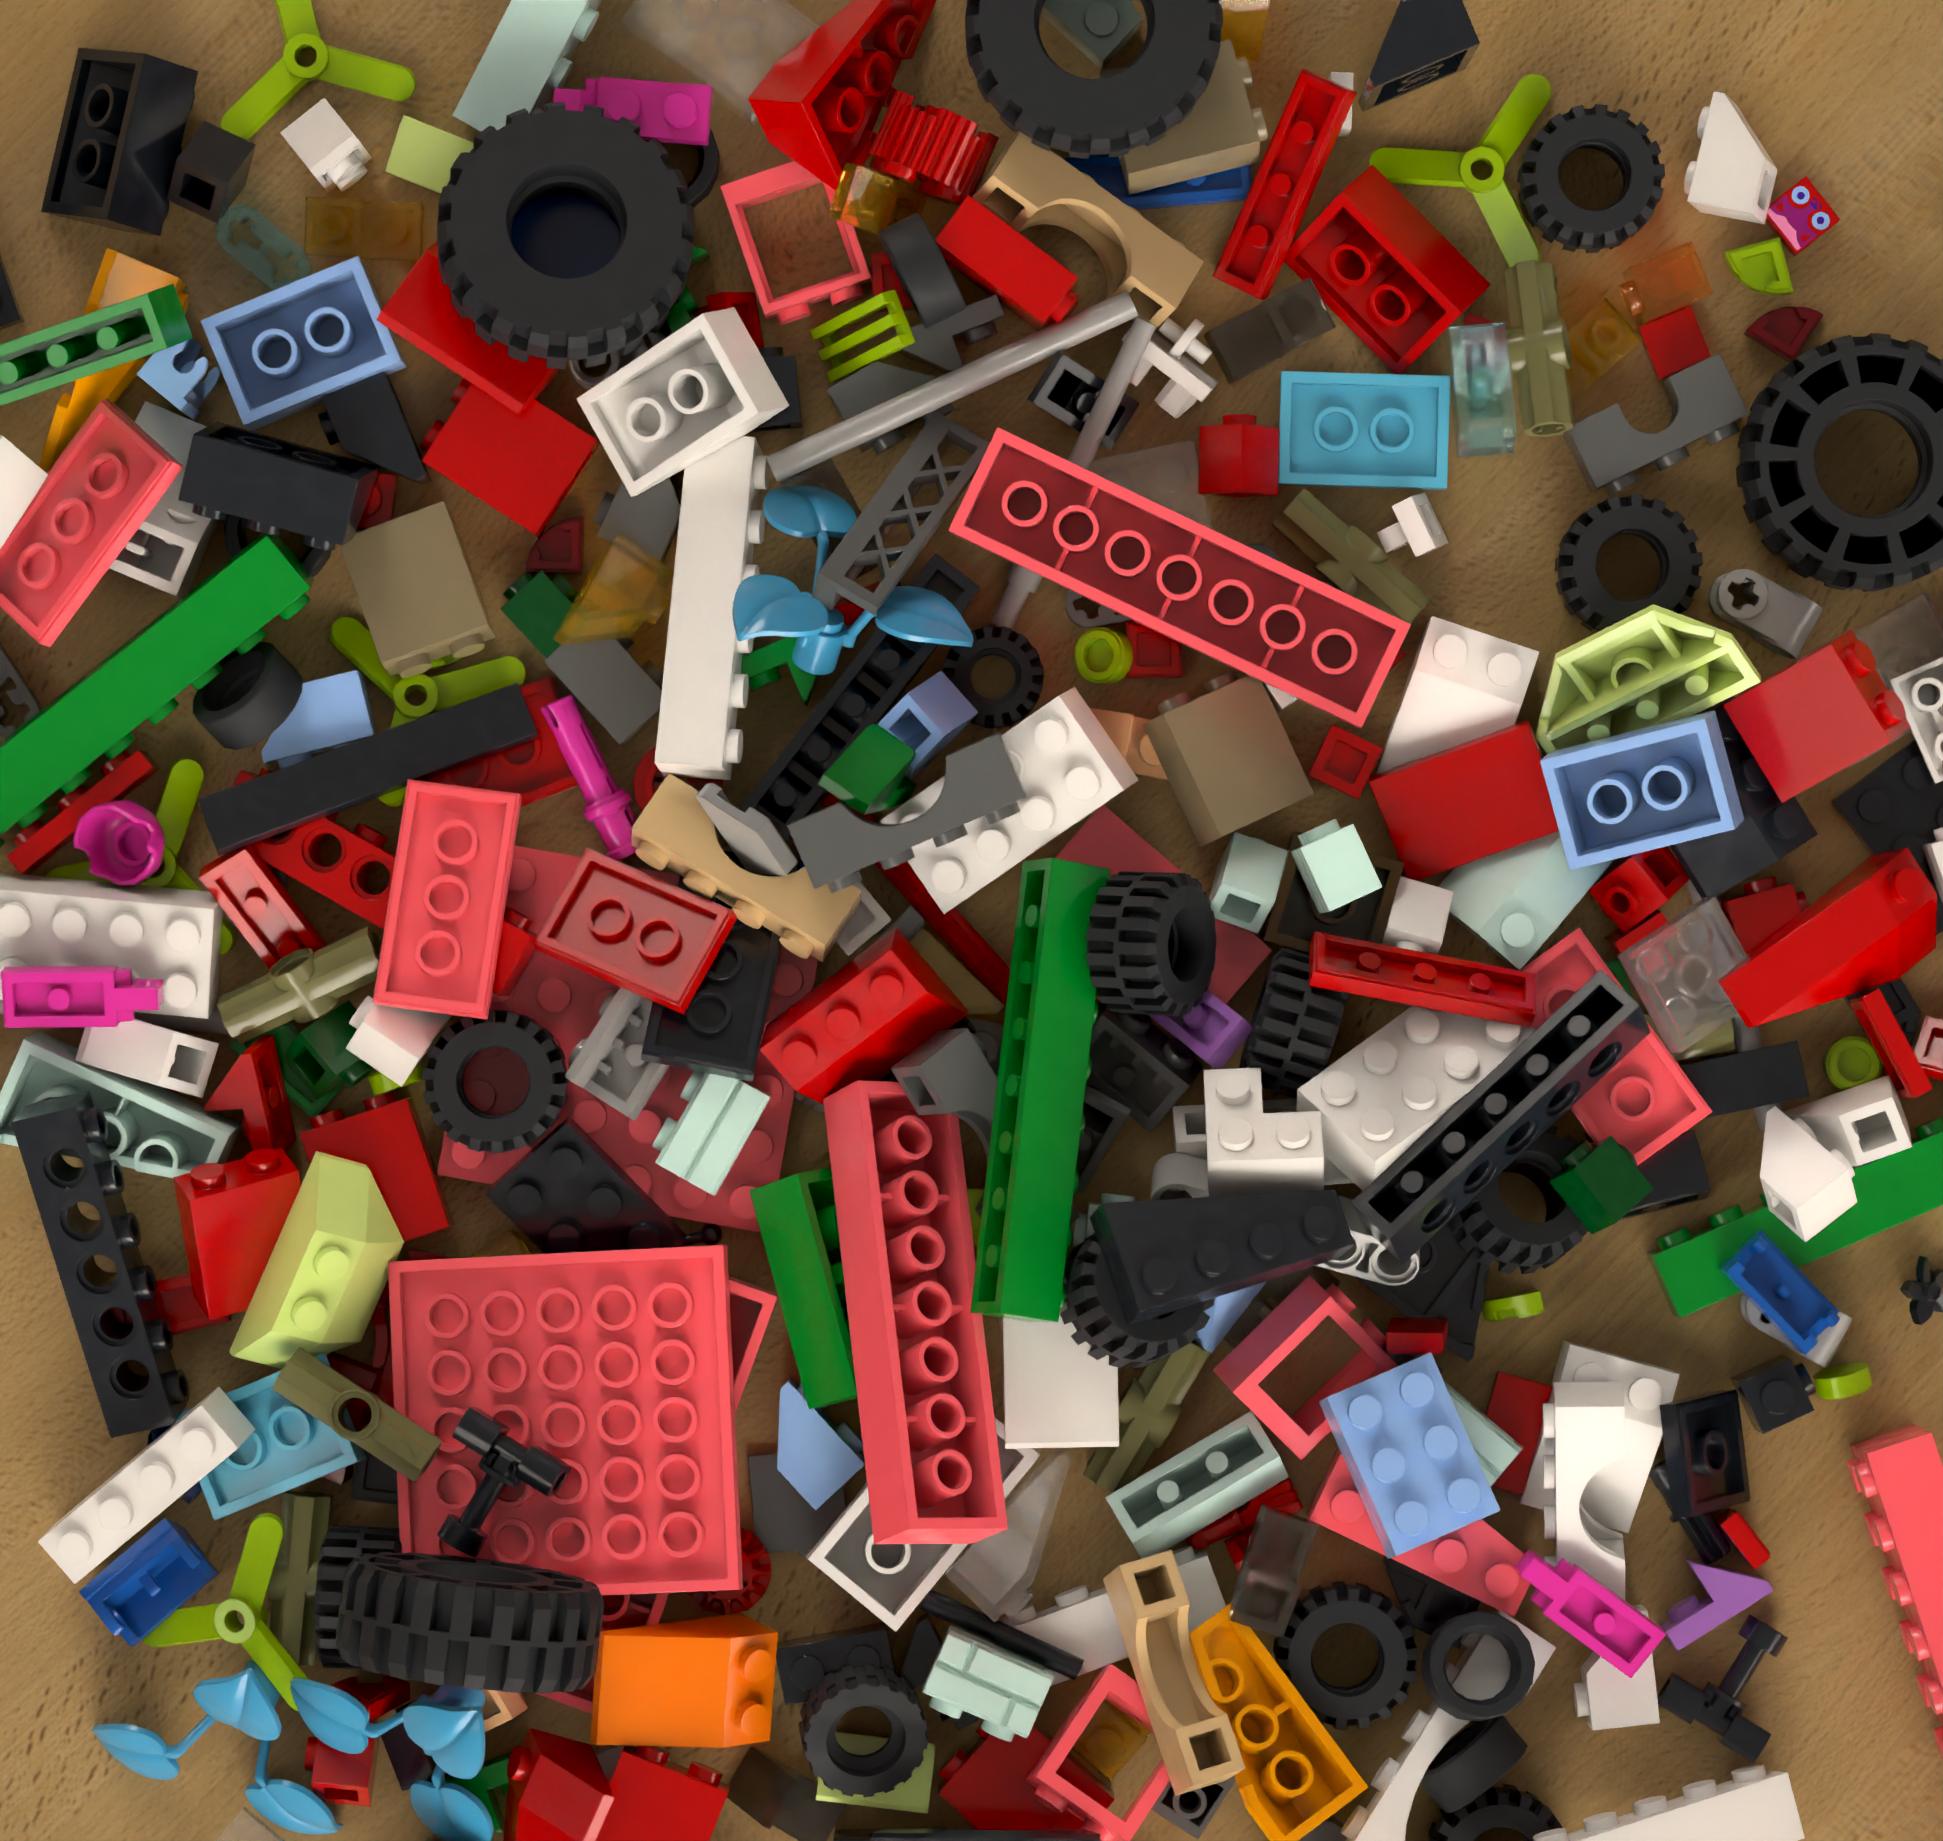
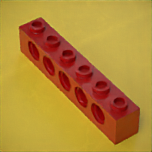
(347, 881)

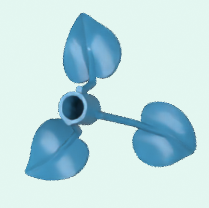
(777, 608)
(247, 1704)
(444, 1726)

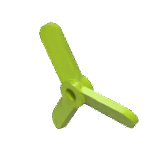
(331, 65)
(1494, 149)
(441, 689)
(173, 814)
(246, 1597)

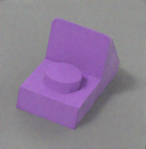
(1209, 1030)
(1727, 1595)

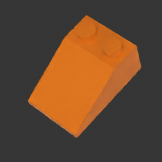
(685, 1684)

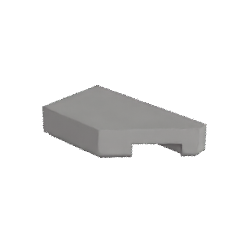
(748, 834)

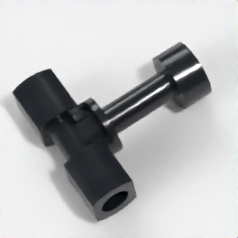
(505, 1464)
(1719, 1705)

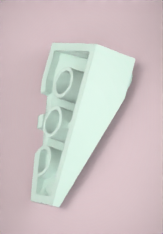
(1518, 896)

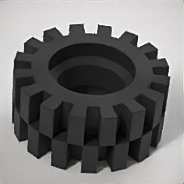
(1027, 668)

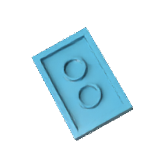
(1363, 430)
(279, 1455)

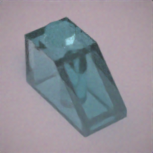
(1481, 390)

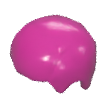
(121, 841)

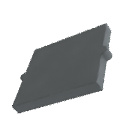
(780, 1512)

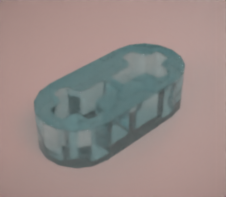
(271, 238)

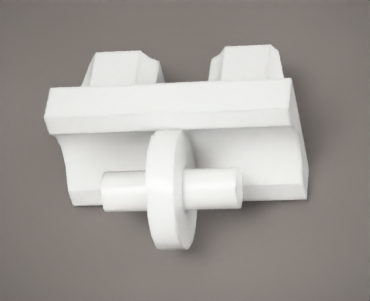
(1187, 379)

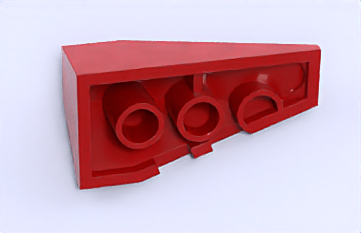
(832, 85)
(1845, 942)
(555, 1790)

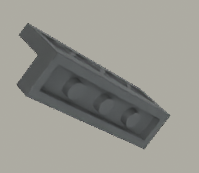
(894, 506)

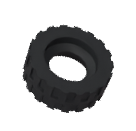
(873, 1771)

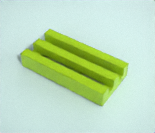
(835, 348)

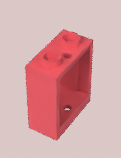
(772, 185)
(1277, 1337)
(1060, 1795)

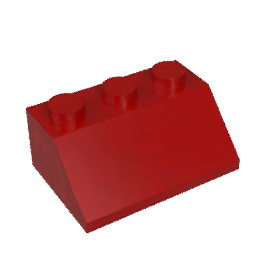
(1385, 270)
(426, 318)
(861, 1019)

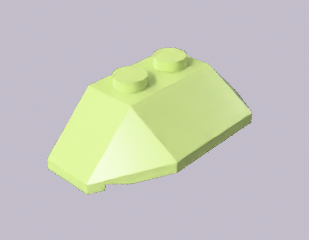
(1639, 676)
(322, 1268)

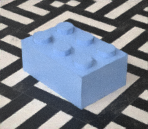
(302, 343)
(1642, 790)
(1409, 1455)

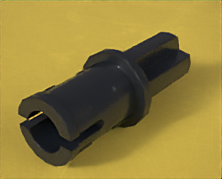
(1700, 1529)

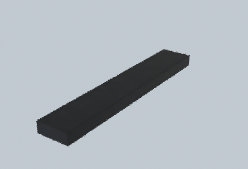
(367, 769)

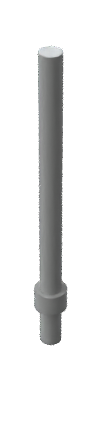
(1020, 579)

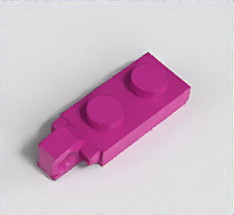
(661, 109)
(75, 996)
(1591, 1612)

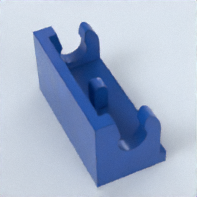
(1780, 1291)
(149, 1581)

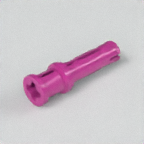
(605, 801)

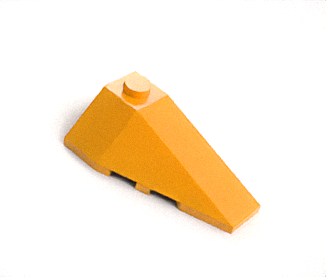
(116, 281)
(1291, 1761)

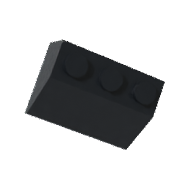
(1419, 48)
(120, 140)
(276, 485)
(1764, 836)

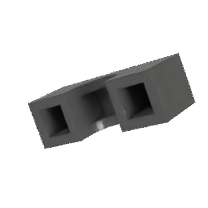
(1702, 406)

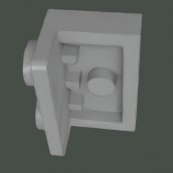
(610, 1058)

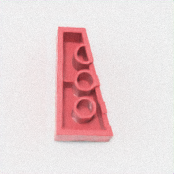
(1468, 1559)

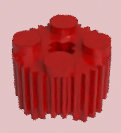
(933, 148)

